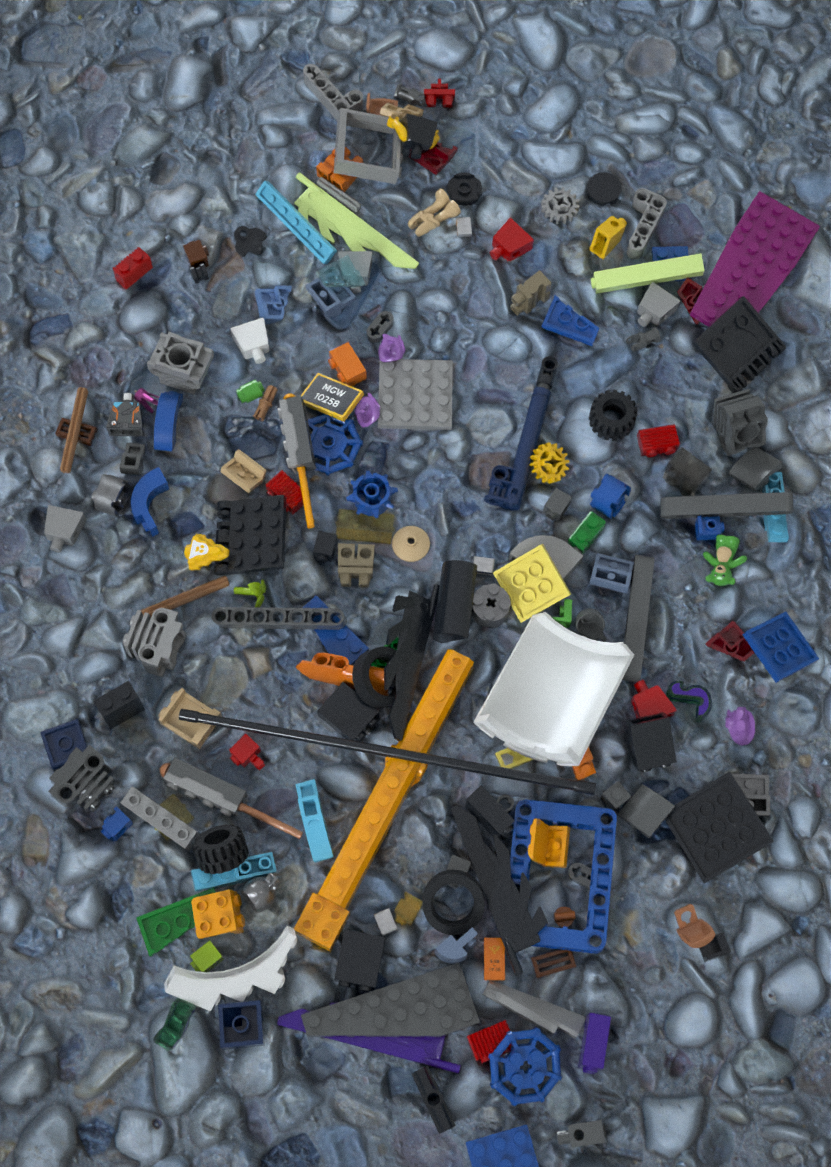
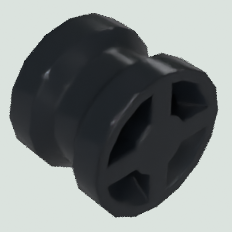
(199, 273)

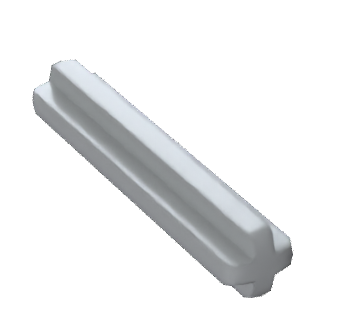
(338, 194)

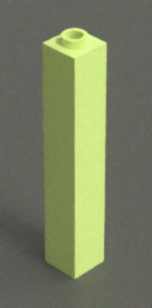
(647, 273)

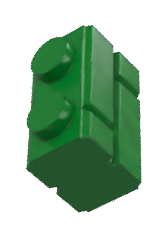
(587, 532)

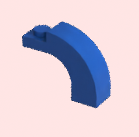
(166, 420)
(144, 492)

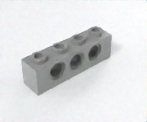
(160, 818)

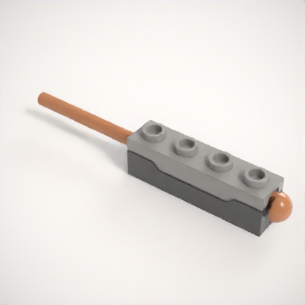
(215, 793)

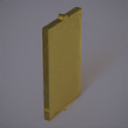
(364, 527)

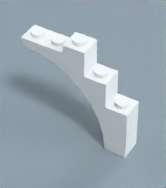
(237, 983)

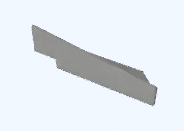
(534, 1010)

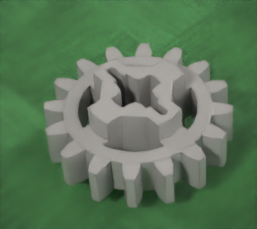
(561, 208)

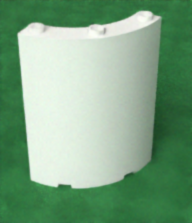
(553, 692)

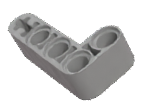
(325, 90)
(650, 212)

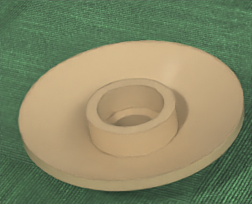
(407, 551)

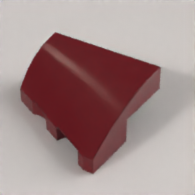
(436, 158)
(731, 642)

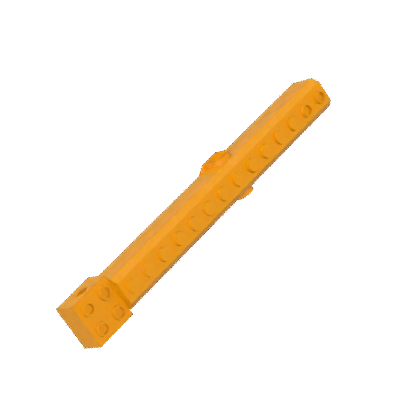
(327, 911)

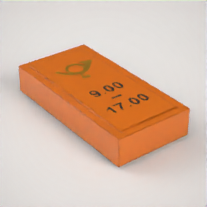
(494, 959)

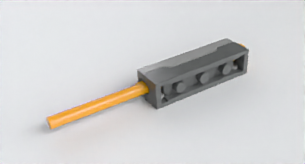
(298, 445)

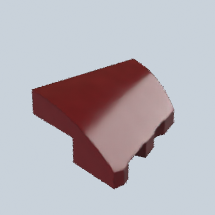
(689, 294)

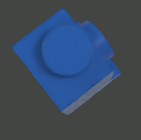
(702, 528)
(116, 825)

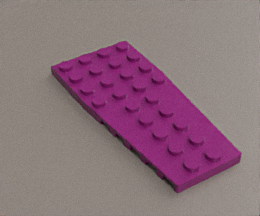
(755, 258)

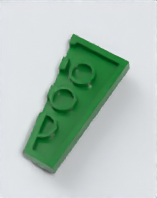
(168, 923)

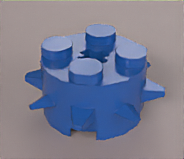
(363, 495)

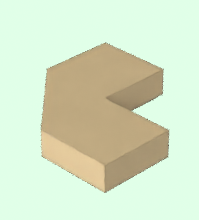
(394, 111)

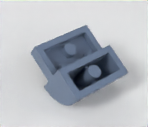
(330, 298)
(611, 573)
(454, 951)

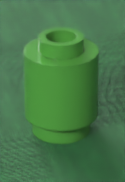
(250, 391)

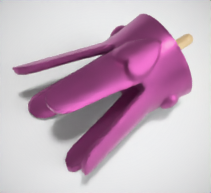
(142, 395)

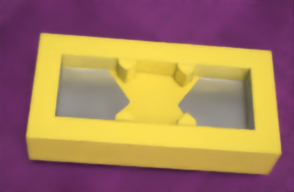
(510, 759)

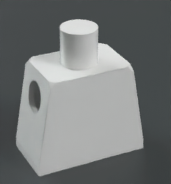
(252, 340)

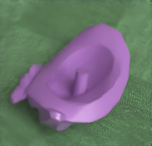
(391, 348)
(367, 411)
(740, 725)

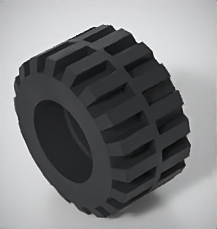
(619, 403)
(220, 849)

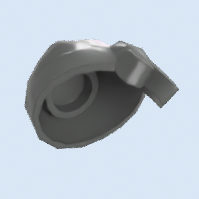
(591, 624)

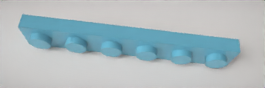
(296, 222)

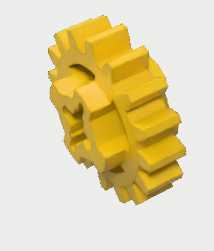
(547, 471)

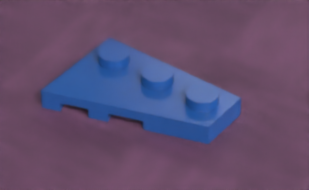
(566, 322)

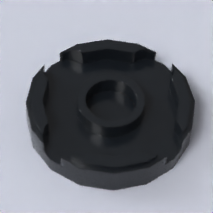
(464, 189)

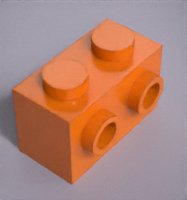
(347, 365)

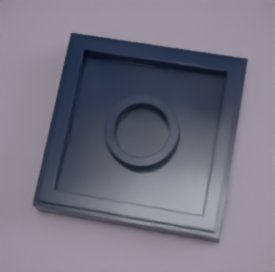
(62, 740)

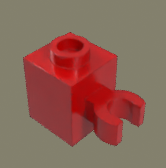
(246, 751)

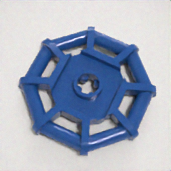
(338, 440)
(534, 1074)

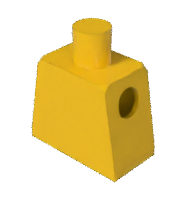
(610, 229)

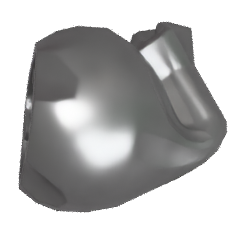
(261, 891)

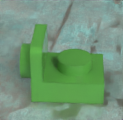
(565, 614)

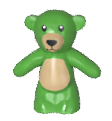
(726, 548)

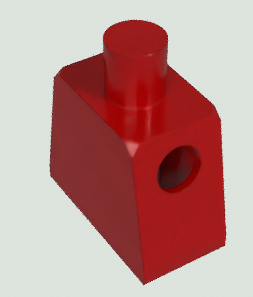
(511, 241)
(651, 701)

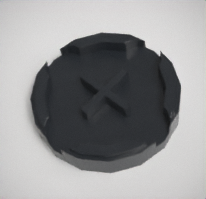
(604, 188)

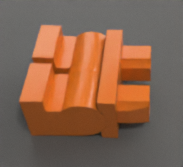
(327, 168)

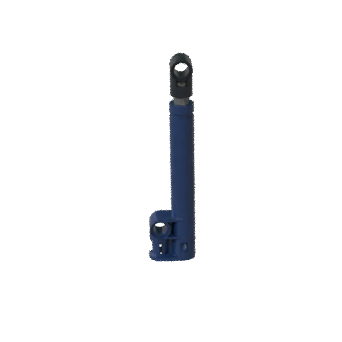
(513, 485)

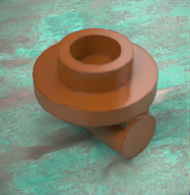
(564, 916)

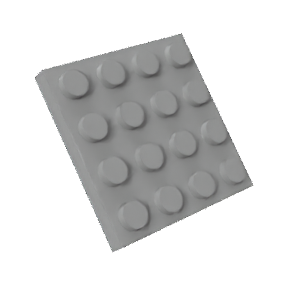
(415, 394)

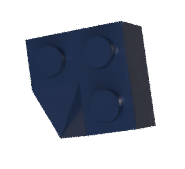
(241, 1025)

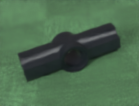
(439, 1113)

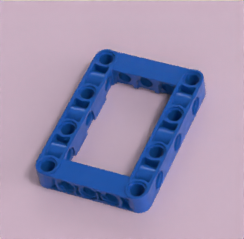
(601, 875)

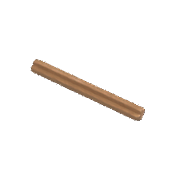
(74, 429)
(189, 595)

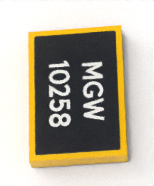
(331, 397)

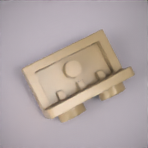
(244, 471)

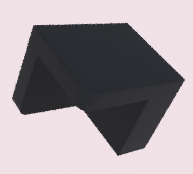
(716, 948)

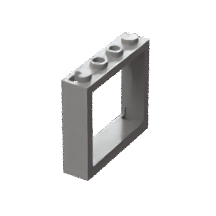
(361, 170)

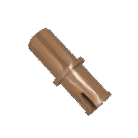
(265, 403)

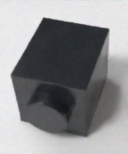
(325, 546)

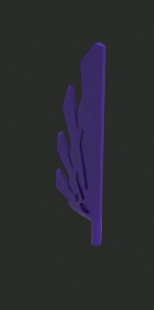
(421, 1049)

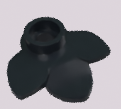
(250, 242)

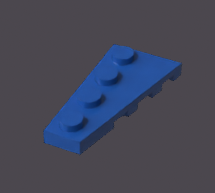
(337, 642)

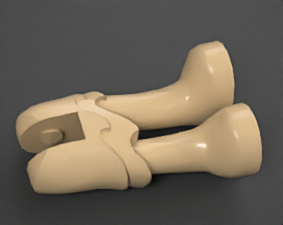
(427, 218)

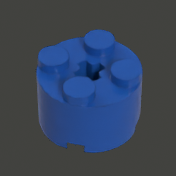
(610, 496)

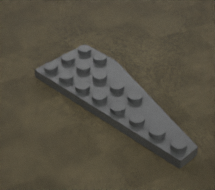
(416, 1007)

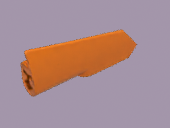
(336, 669)

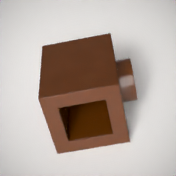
(196, 253)

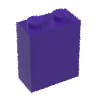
(594, 1043)

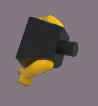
(415, 133)

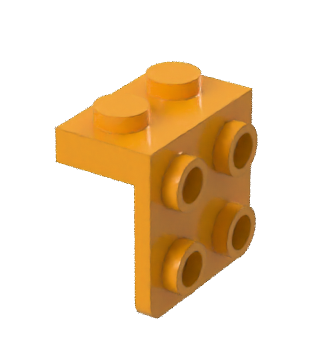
(549, 844)
(218, 914)

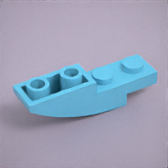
(775, 524)
(314, 821)
(253, 867)

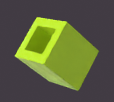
(206, 958)

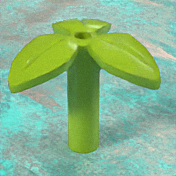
(254, 589)

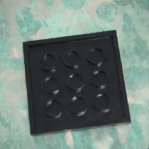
(718, 827)

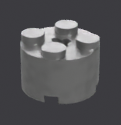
(112, 495)
(490, 616)

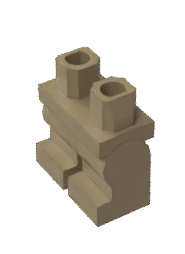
(530, 293)
(355, 566)

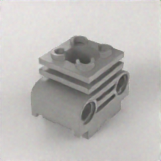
(176, 350)
(155, 640)

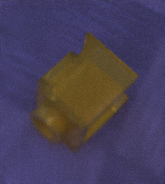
(407, 909)

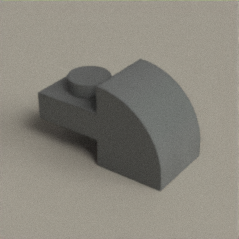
(133, 459)

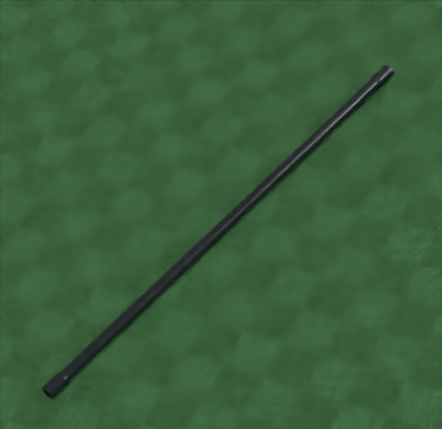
(575, 785)

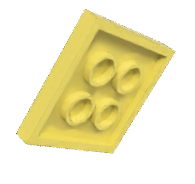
(532, 583)

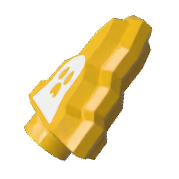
(203, 551)

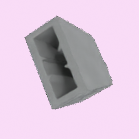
(362, 262)
(656, 306)
(63, 526)

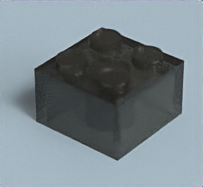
(686, 473)

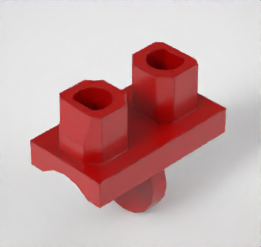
(439, 91)

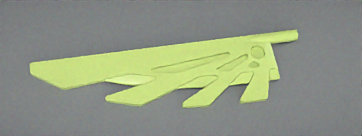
(354, 231)

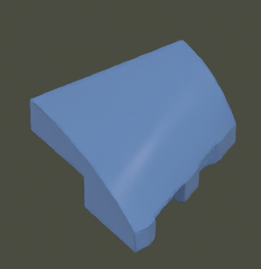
(272, 303)

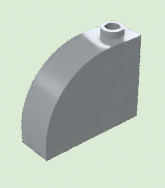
(562, 554)

